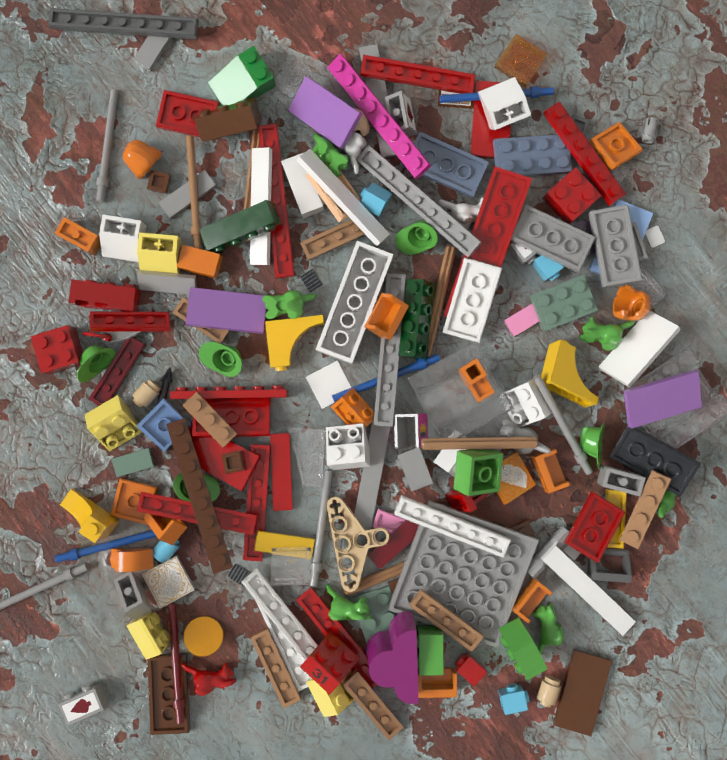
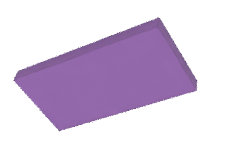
(325, 112)
(226, 310)
(662, 398)

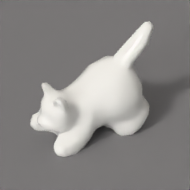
(354, 148)
(463, 213)

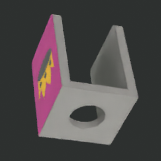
(400, 429)

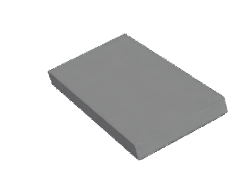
(552, 238)
(615, 246)

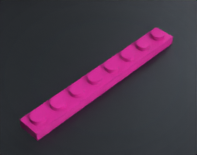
(379, 116)

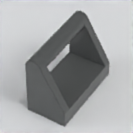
(611, 575)

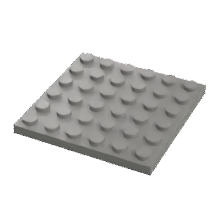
(464, 577)

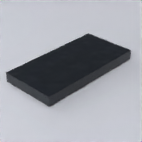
(646, 453)

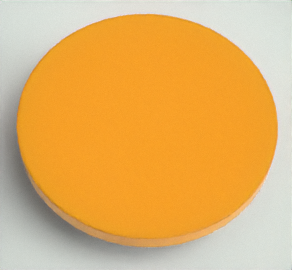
(203, 636)

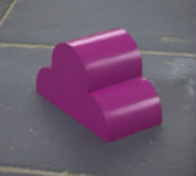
(394, 657)

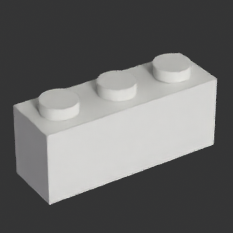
(304, 193)

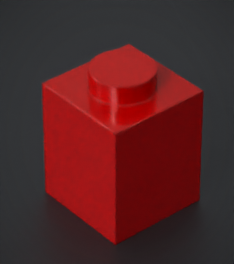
(470, 668)

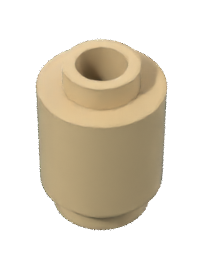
(146, 393)
(549, 691)

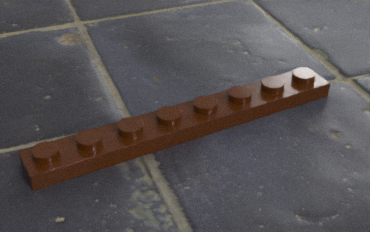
(199, 496)

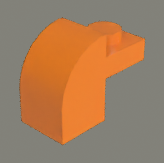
(474, 378)
(131, 559)

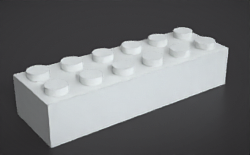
(354, 302)

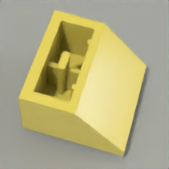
(159, 252)
(112, 423)
(149, 635)
(333, 703)

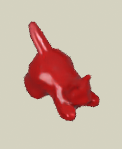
(206, 680)

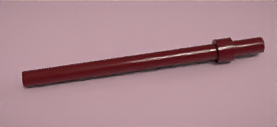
(179, 700)

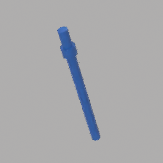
(533, 92)
(419, 364)
(76, 553)

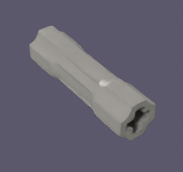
(537, 565)

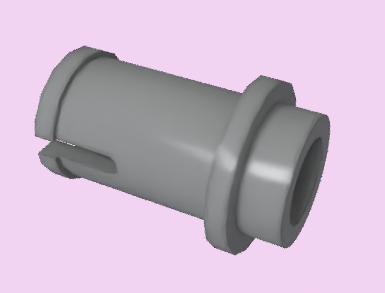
(649, 131)

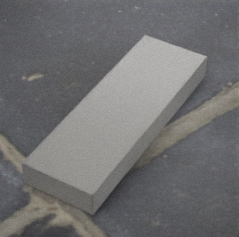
(151, 50)
(180, 198)
(166, 282)

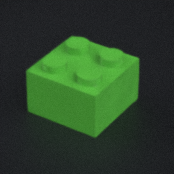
(478, 471)
(522, 649)
(429, 650)

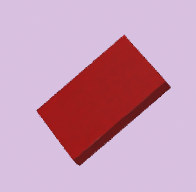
(179, 111)
(594, 527)

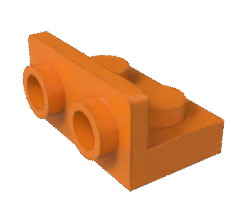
(353, 409)

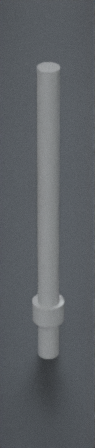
(102, 181)
(579, 454)
(316, 564)
(67, 575)

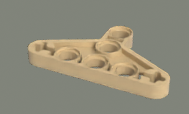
(354, 551)

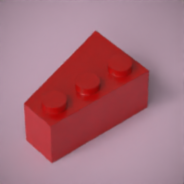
(104, 296)

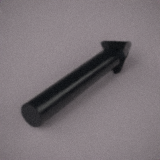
(167, 379)

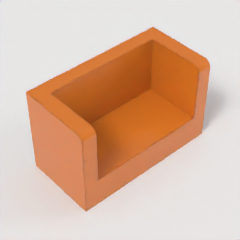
(78, 236)
(199, 261)
(386, 316)
(549, 471)
(165, 528)
(530, 598)
(438, 685)

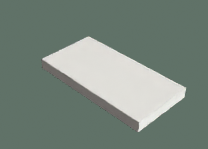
(472, 300)
(639, 348)

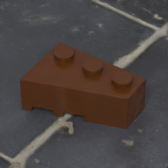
(228, 119)

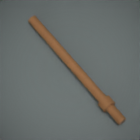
(195, 229)

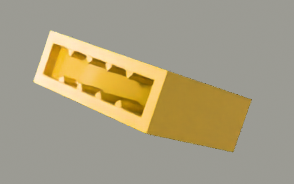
(283, 336)
(562, 375)
(94, 521)

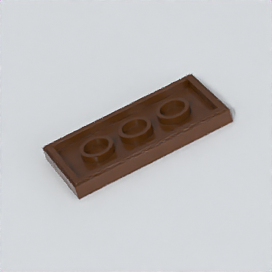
(582, 692)
(162, 694)

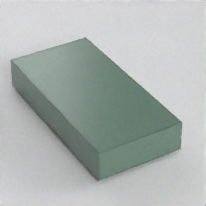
(133, 462)

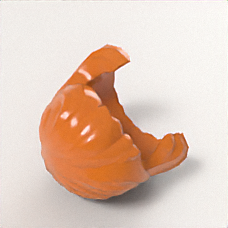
(140, 157)
(631, 304)

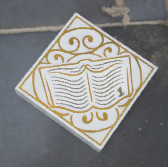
(168, 581)

